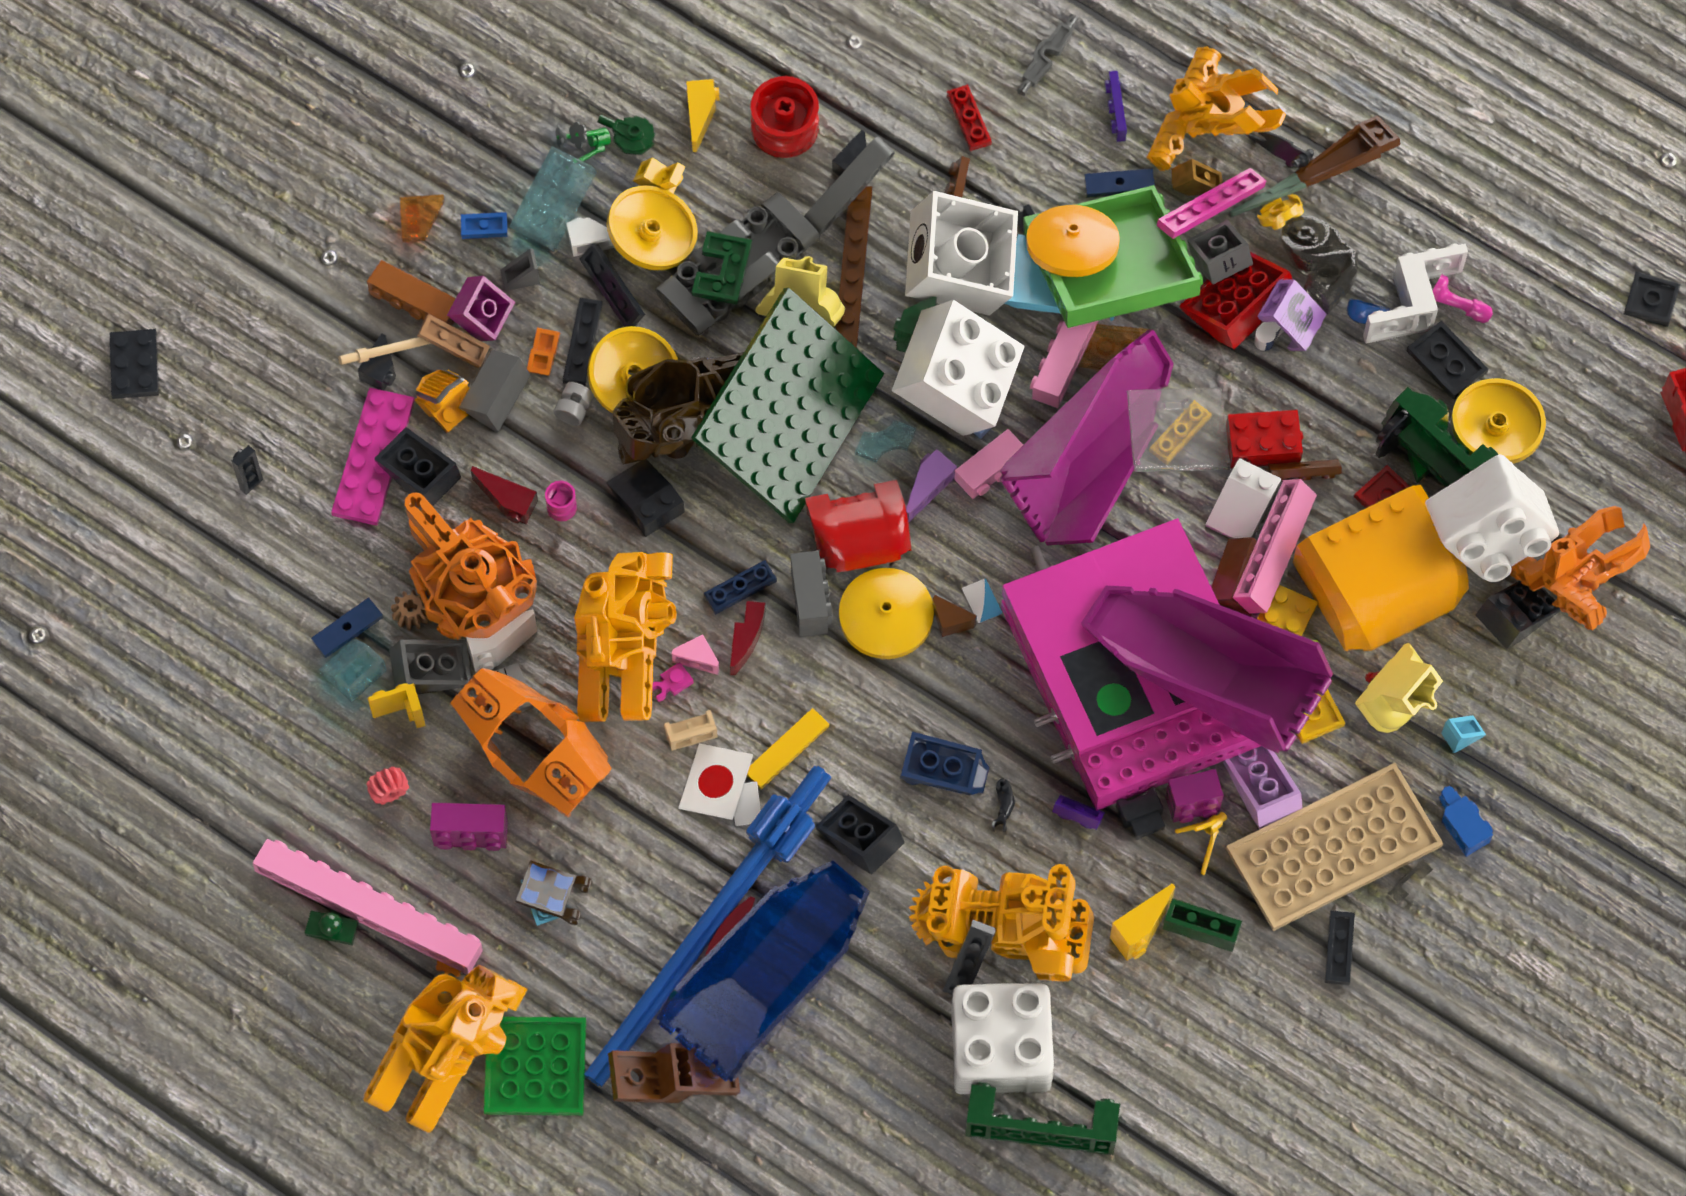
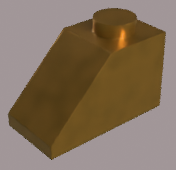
(1195, 178)

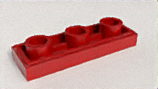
(971, 127)

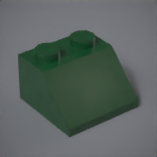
(906, 324)

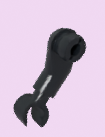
(1007, 803)

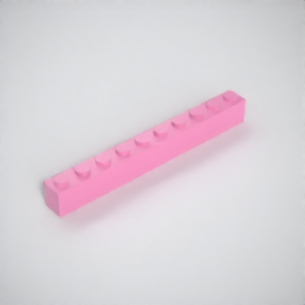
(368, 906)

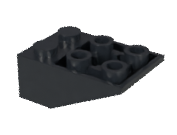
(1516, 613)

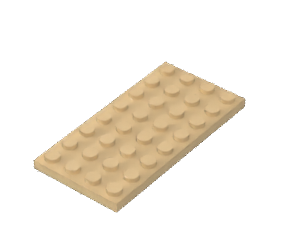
(1334, 846)

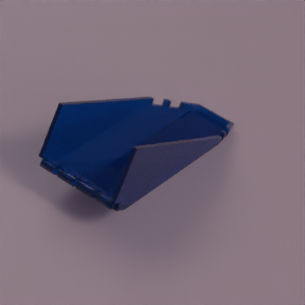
(764, 969)

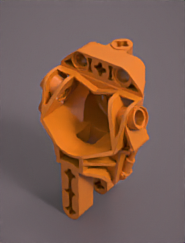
(462, 557)

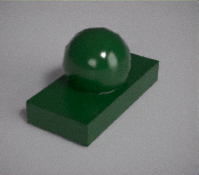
(331, 927)

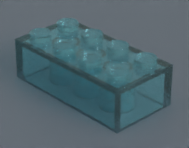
(553, 199)

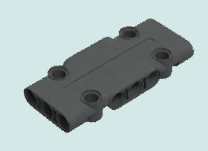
(778, 231)

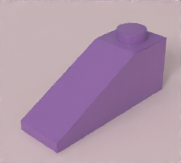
(933, 476)

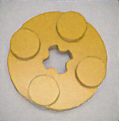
(1279, 211)

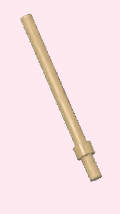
(363, 354)

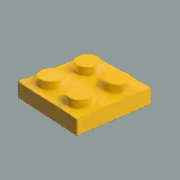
(1289, 611)

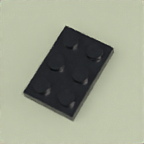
(1447, 359)
(134, 364)

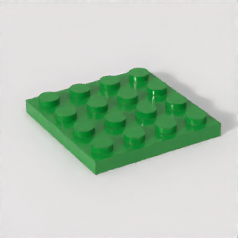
(538, 1068)

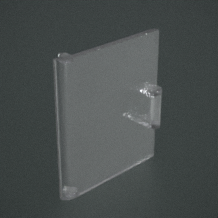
(1178, 430)

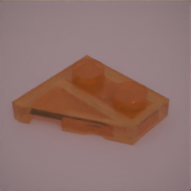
(419, 215)

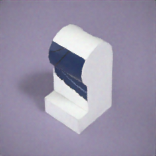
(1266, 335)

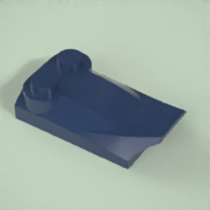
(944, 765)

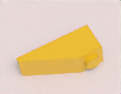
(702, 106)

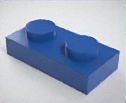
(484, 225)

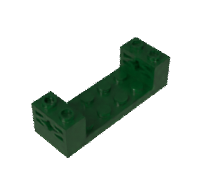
(1053, 1134)

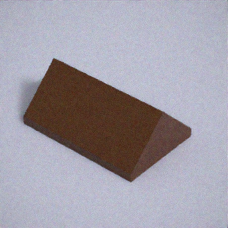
(1231, 570)

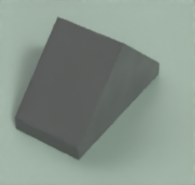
(521, 272)

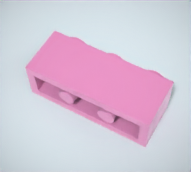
(986, 465)

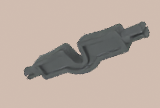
(1052, 45)

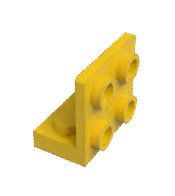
(400, 698)

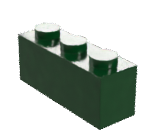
(1202, 925)

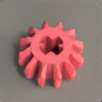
(387, 785)

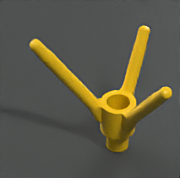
(1210, 827)

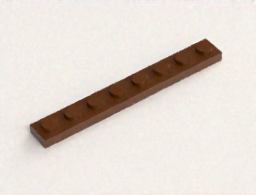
(854, 264)

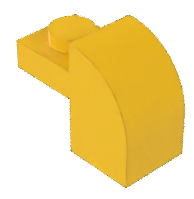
(656, 174)

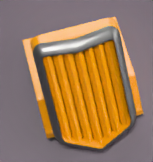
(440, 397)

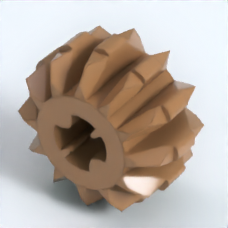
(403, 606)

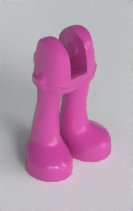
(1474, 308)

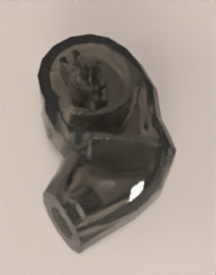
(1321, 255)

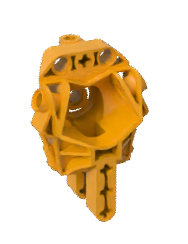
(618, 633)
(441, 1039)

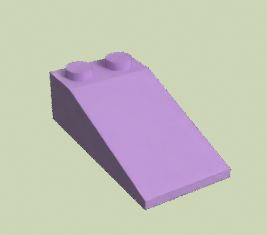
(1264, 785)

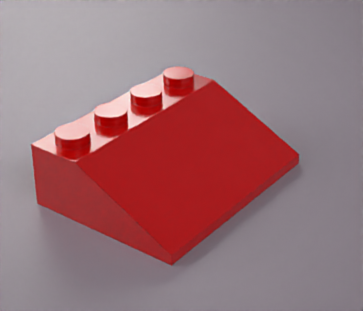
(1233, 304)

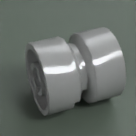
(573, 405)

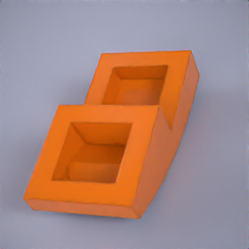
(543, 351)

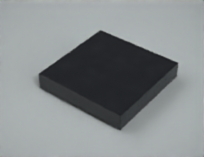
(1652, 299)

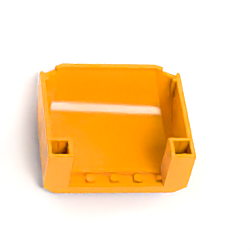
(1381, 571)

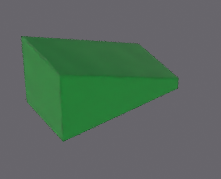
(1418, 470)

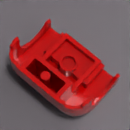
(860, 528)

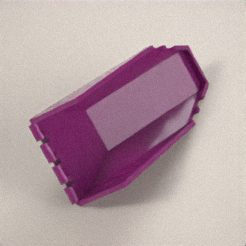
(1083, 455)
(1215, 660)

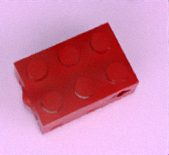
(1264, 437)

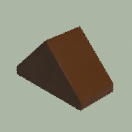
(951, 617)

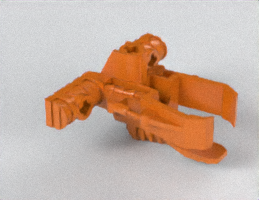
(1574, 573)

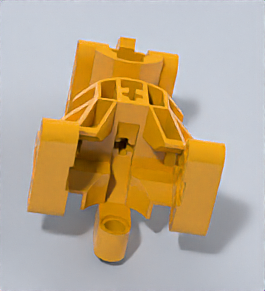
(1024, 911)

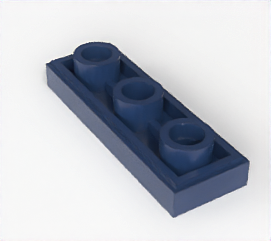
(1106, 182)
(729, 594)
(358, 619)

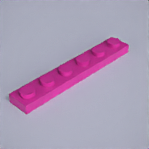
(1211, 203)

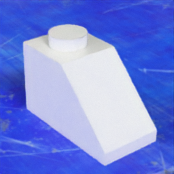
(584, 233)

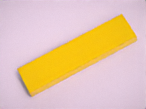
(787, 748)

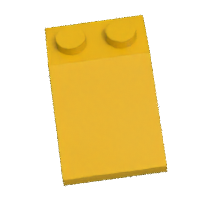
(1137, 927)

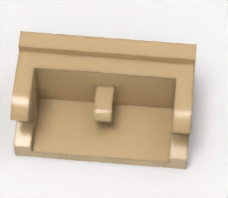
(691, 731)

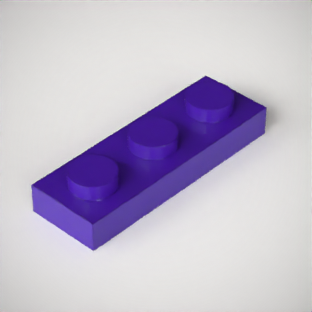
(1115, 106)

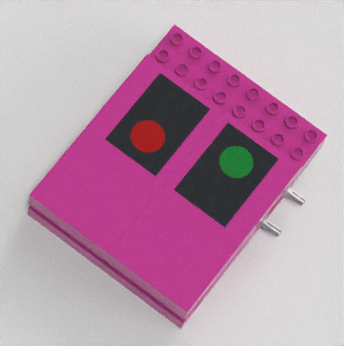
(1111, 720)

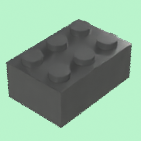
(810, 593)

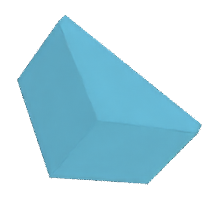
(1462, 732)

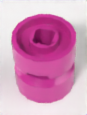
(560, 501)

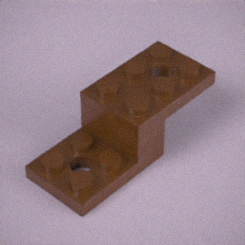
(664, 1076)

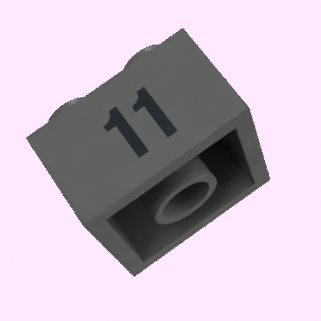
(1220, 252)

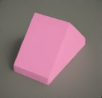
(696, 655)

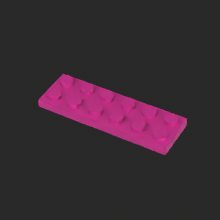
(363, 480)

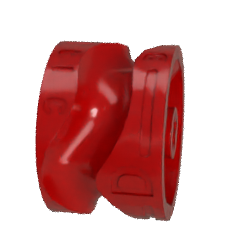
(784, 117)

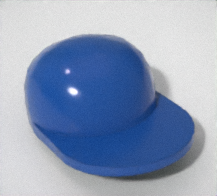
(1359, 310)

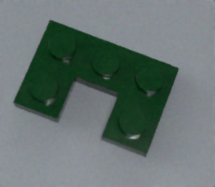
(728, 285)

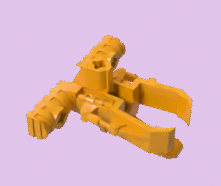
(1211, 105)

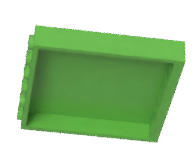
(1145, 273)

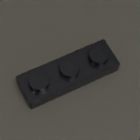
(247, 469)
(1339, 947)

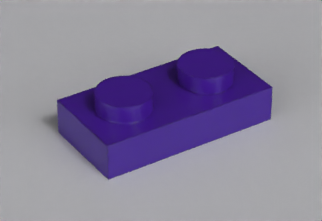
(1078, 812)

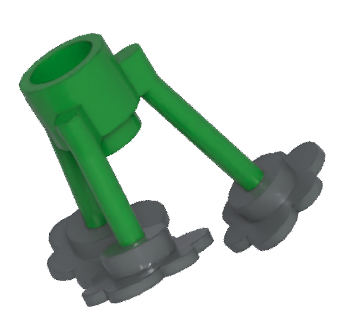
(598, 138)

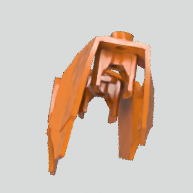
(577, 757)

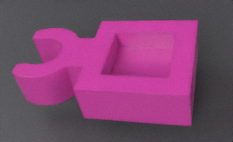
(673, 680)

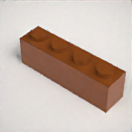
(409, 293)

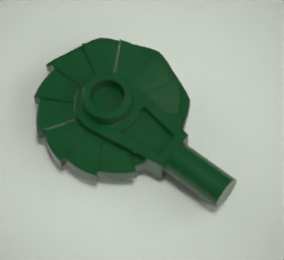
(632, 134)

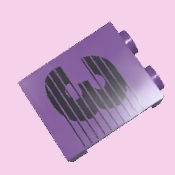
(1294, 312)

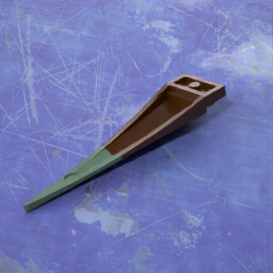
(1354, 149)

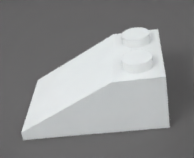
(1243, 501)
(492, 651)

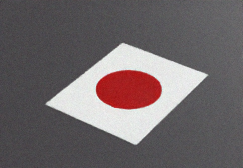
(715, 781)

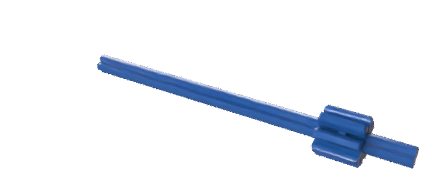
(776, 834)

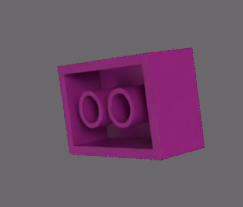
(469, 826)

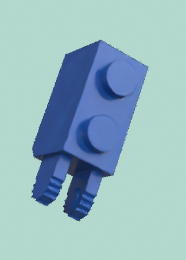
(1464, 822)

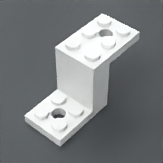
(1415, 293)

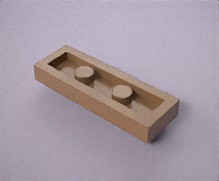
(453, 341)

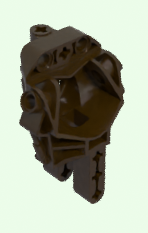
(667, 406)

